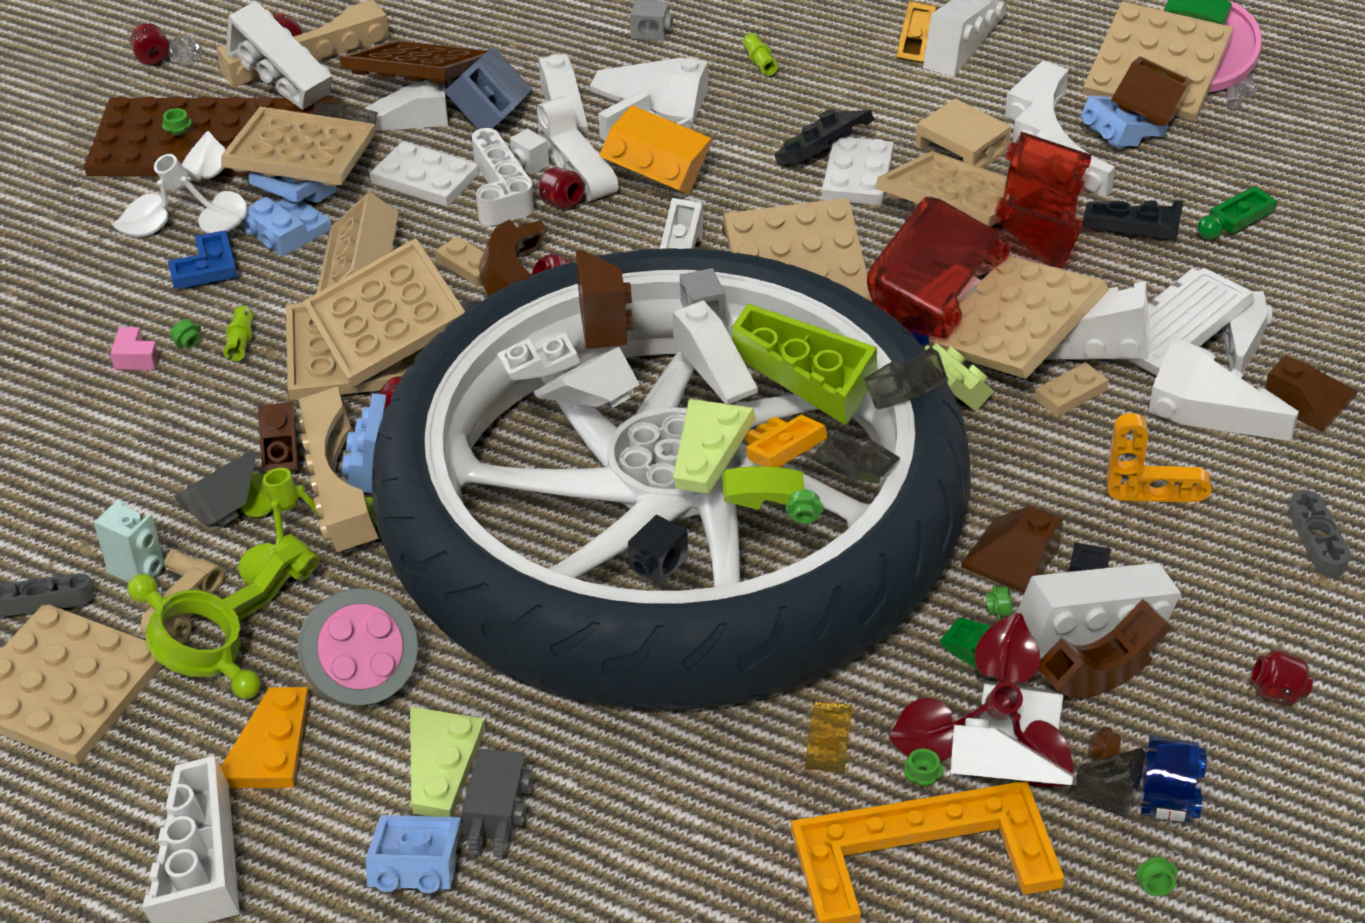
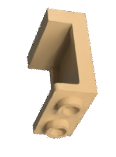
(965, 132)

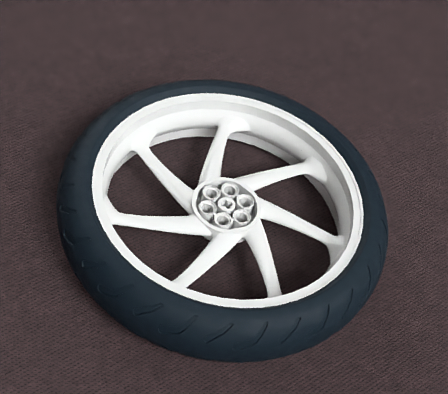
(645, 644)

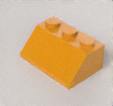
(656, 148)

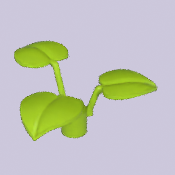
(268, 492)

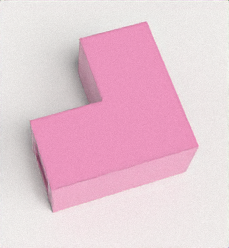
(132, 352)

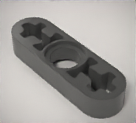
(1316, 546)
(56, 591)

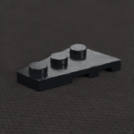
(814, 136)
(1146, 219)

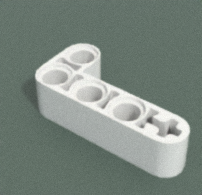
(571, 150)
(508, 187)

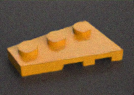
(270, 742)

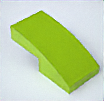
(755, 484)

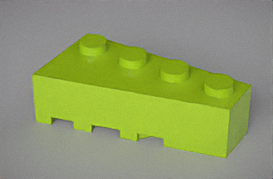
(806, 359)

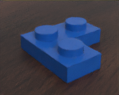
(211, 265)

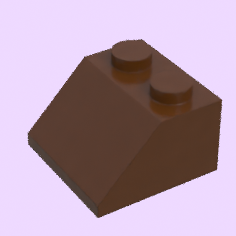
(603, 302)

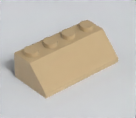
(358, 239)

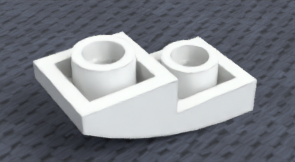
(550, 357)

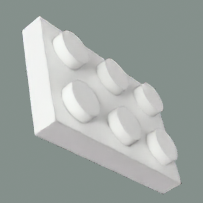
(855, 169)
(424, 173)

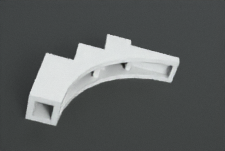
(1032, 108)

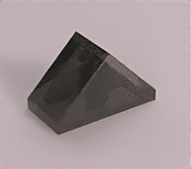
(1110, 782)

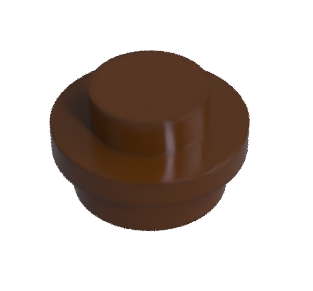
(1104, 744)

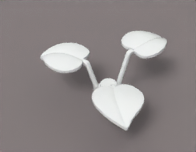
(147, 212)

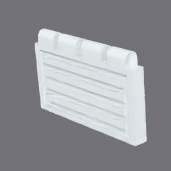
(1191, 312)

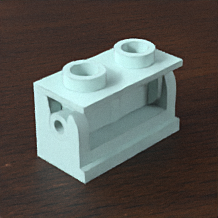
(128, 543)

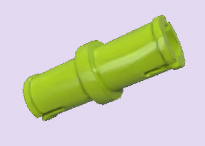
(760, 54)
(238, 333)

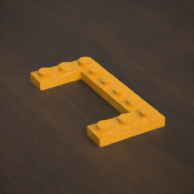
(1010, 807)

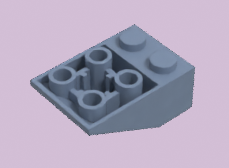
(488, 90)

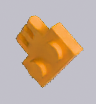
(782, 441)

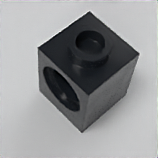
(658, 549)

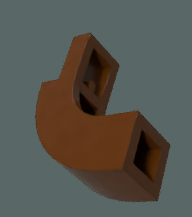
(500, 261)
(1108, 662)

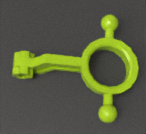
(290, 559)

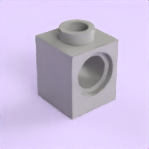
(641, 24)
(703, 286)

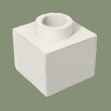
(530, 150)

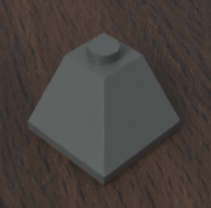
(220, 492)

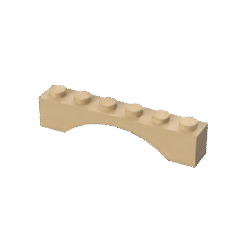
(353, 29)
(344, 507)

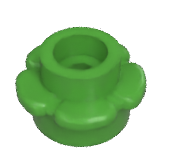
(176, 121)
(186, 334)
(804, 506)
(999, 601)
(923, 760)
(1157, 876)

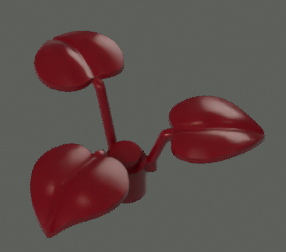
(1014, 658)

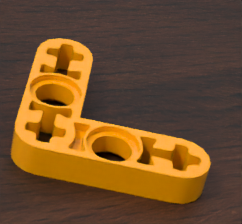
(1140, 477)

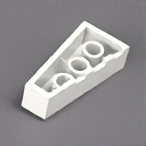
(958, 31)
(1111, 329)
(1092, 602)
(196, 853)

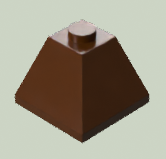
(1309, 391)
(1016, 547)

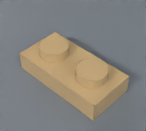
(461, 258)
(1071, 389)

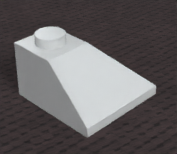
(593, 382)

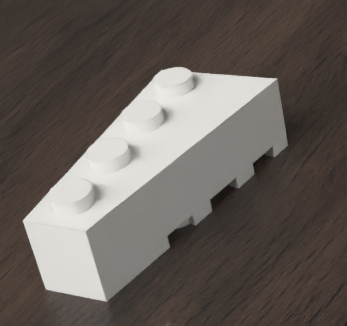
(276, 56)

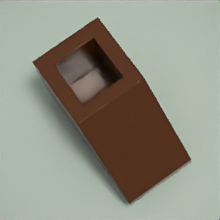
(278, 436)

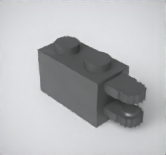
(496, 799)

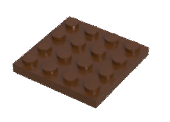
(412, 61)

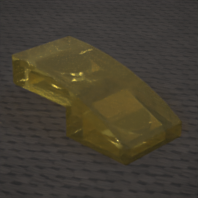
(828, 737)

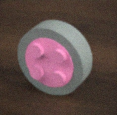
(357, 647)

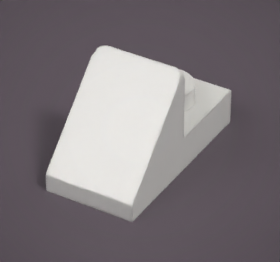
(683, 224)

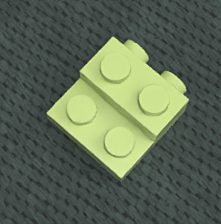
(964, 382)

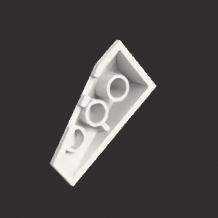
(674, 85)
(1206, 395)

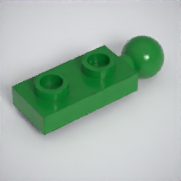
(1236, 213)

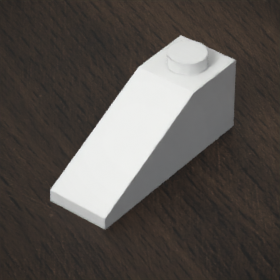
(559, 80)
(412, 107)
(1246, 332)
(710, 350)
(996, 754)

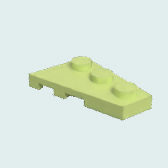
(709, 442)
(441, 758)

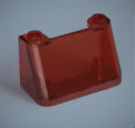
(1043, 197)
(931, 265)

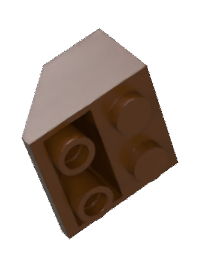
(1152, 91)

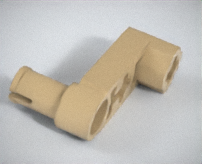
(195, 576)

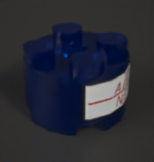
(1172, 779)

